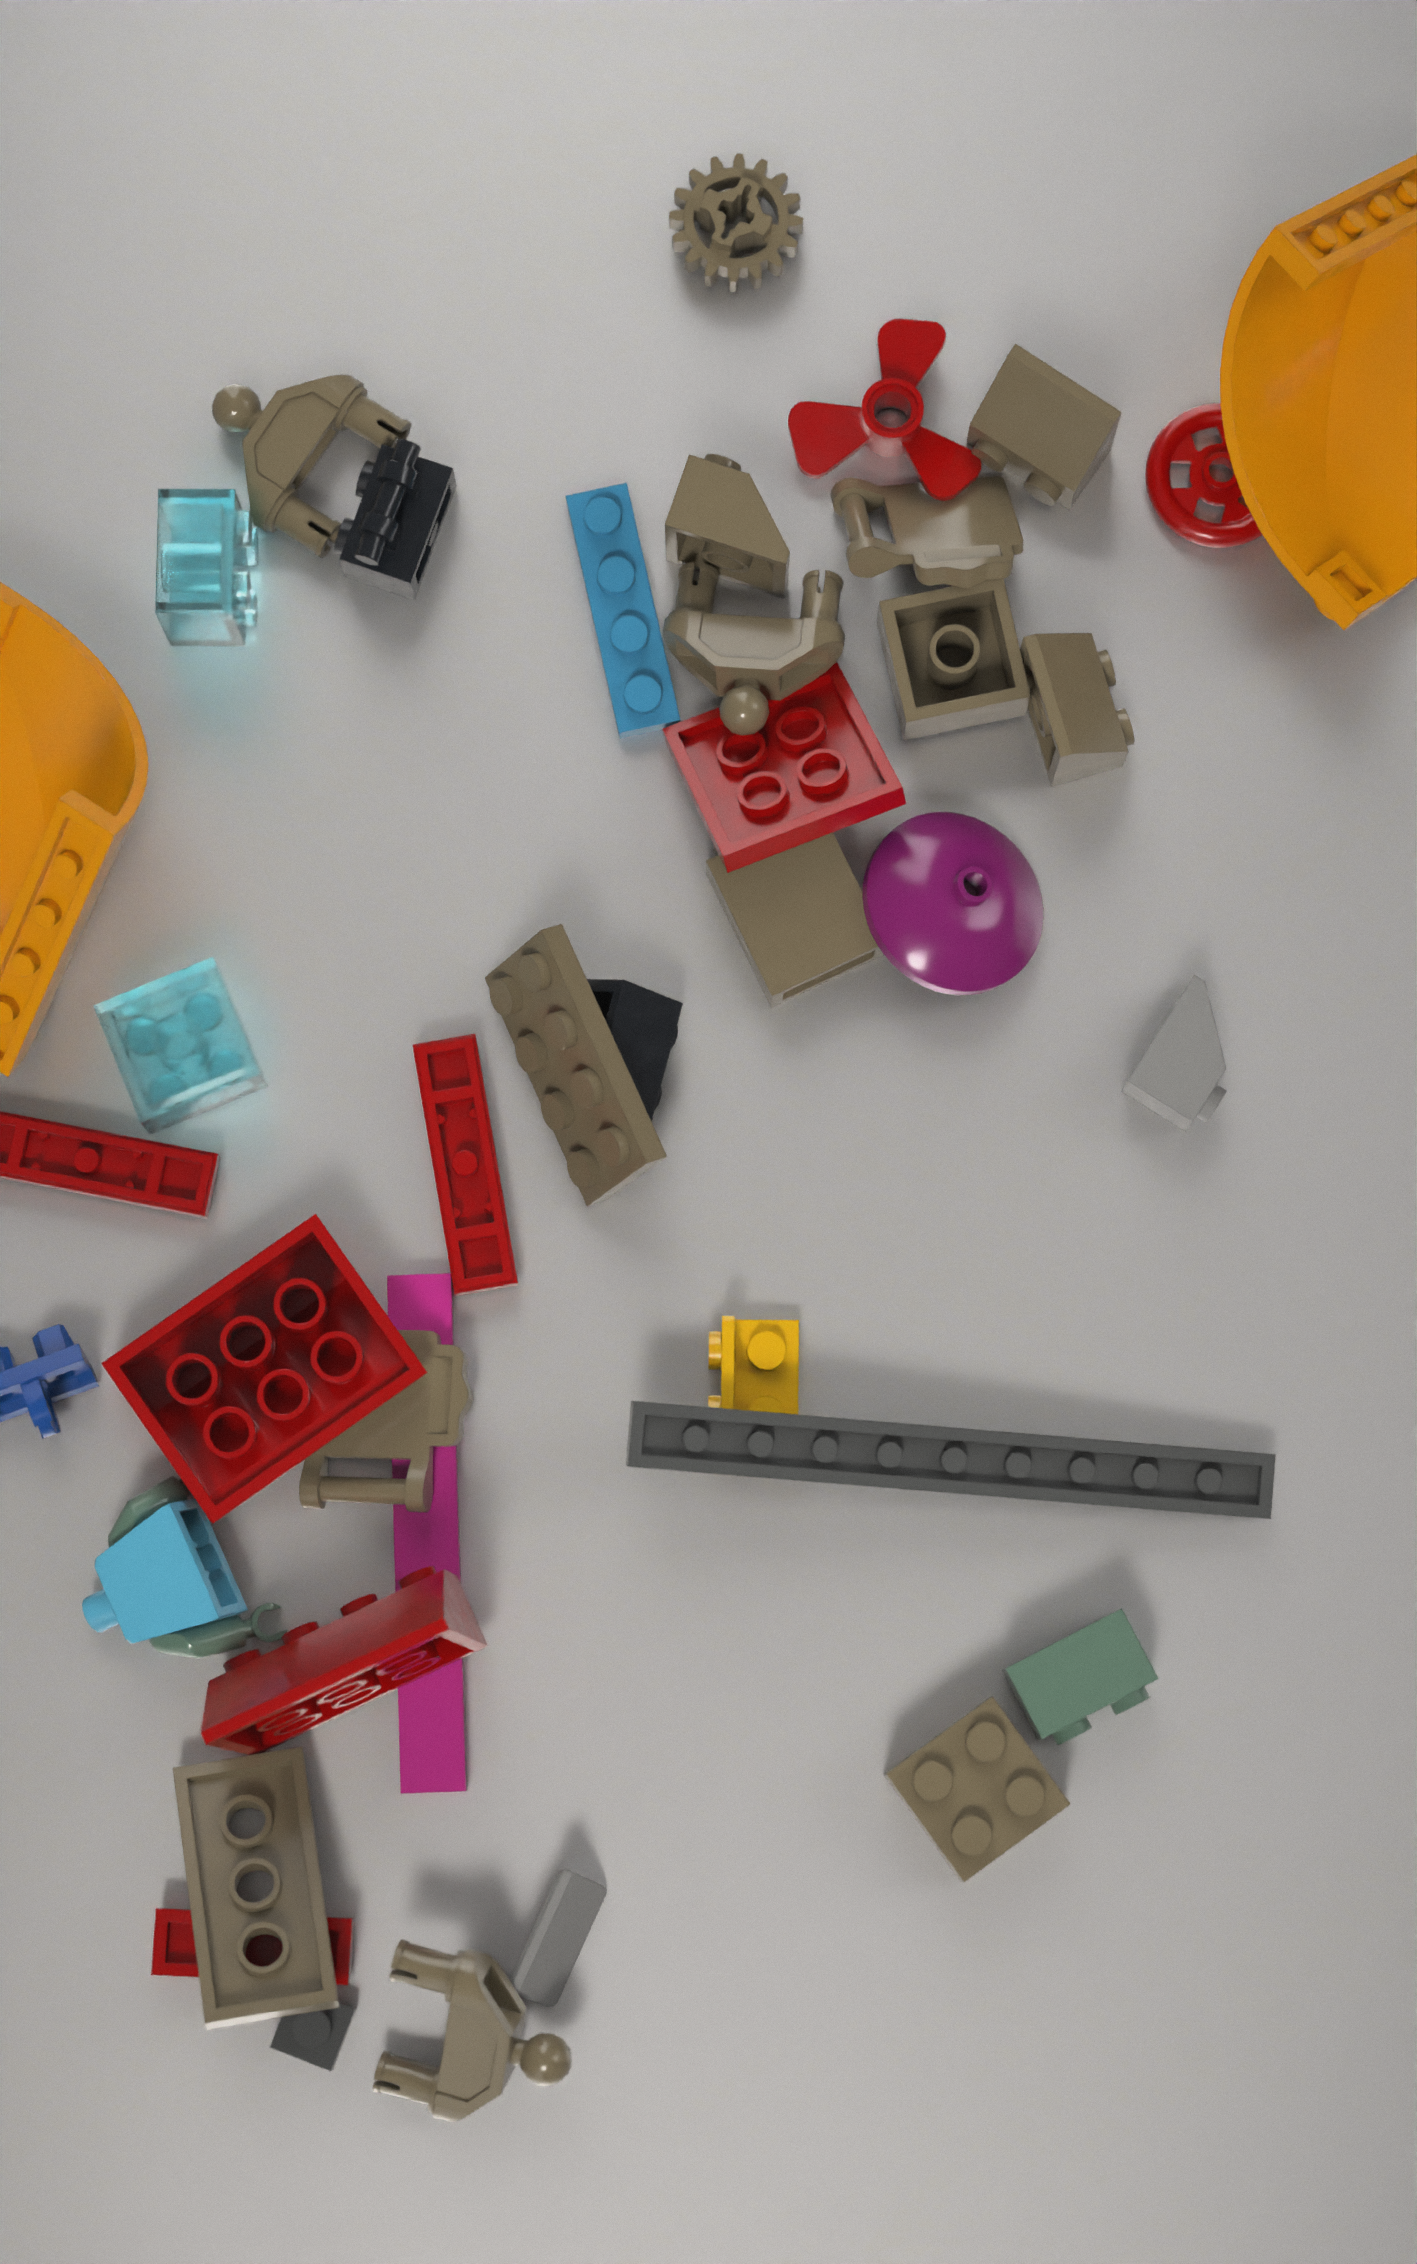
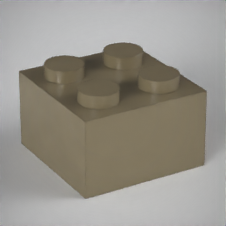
(953, 658)
(976, 1789)

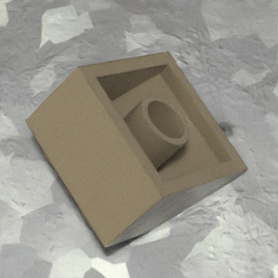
(1042, 429)
(726, 524)
(1073, 706)

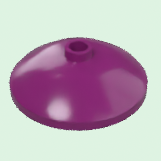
(929, 919)

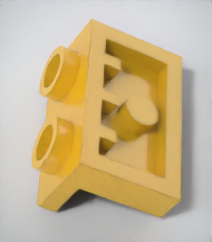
(756, 1365)

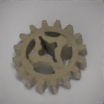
(717, 208)

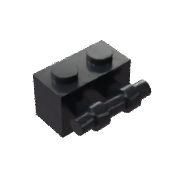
(396, 519)

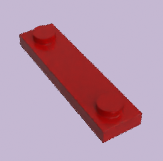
(107, 1165)
(465, 1165)

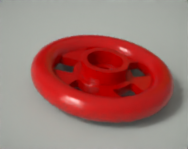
(1178, 505)

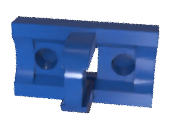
(37, 1384)

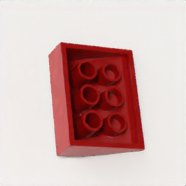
(264, 1368)
(341, 1664)

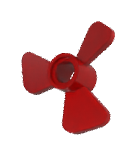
(831, 433)

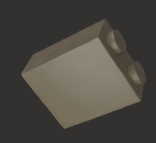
(796, 916)

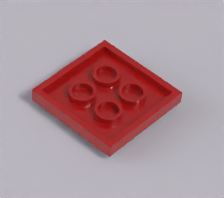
(791, 780)

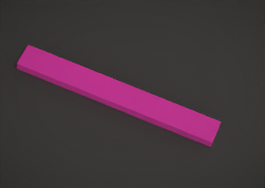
(433, 1706)

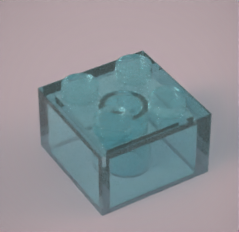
(203, 567)
(180, 1046)

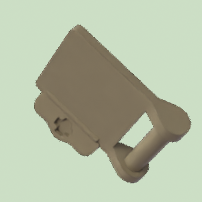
(945, 541)
(402, 1429)

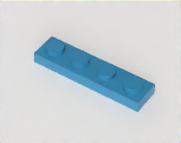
(623, 610)

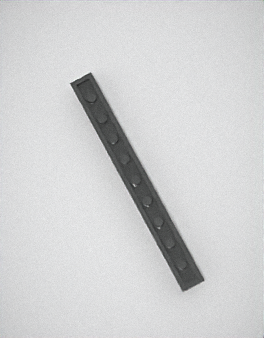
(949, 1460)

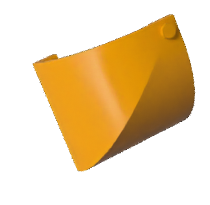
(1327, 393)
(66, 802)

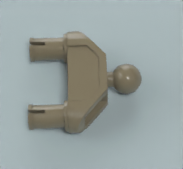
(292, 438)
(753, 655)
(480, 2037)

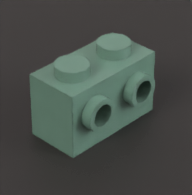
(1080, 1677)

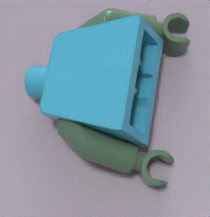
(171, 1579)

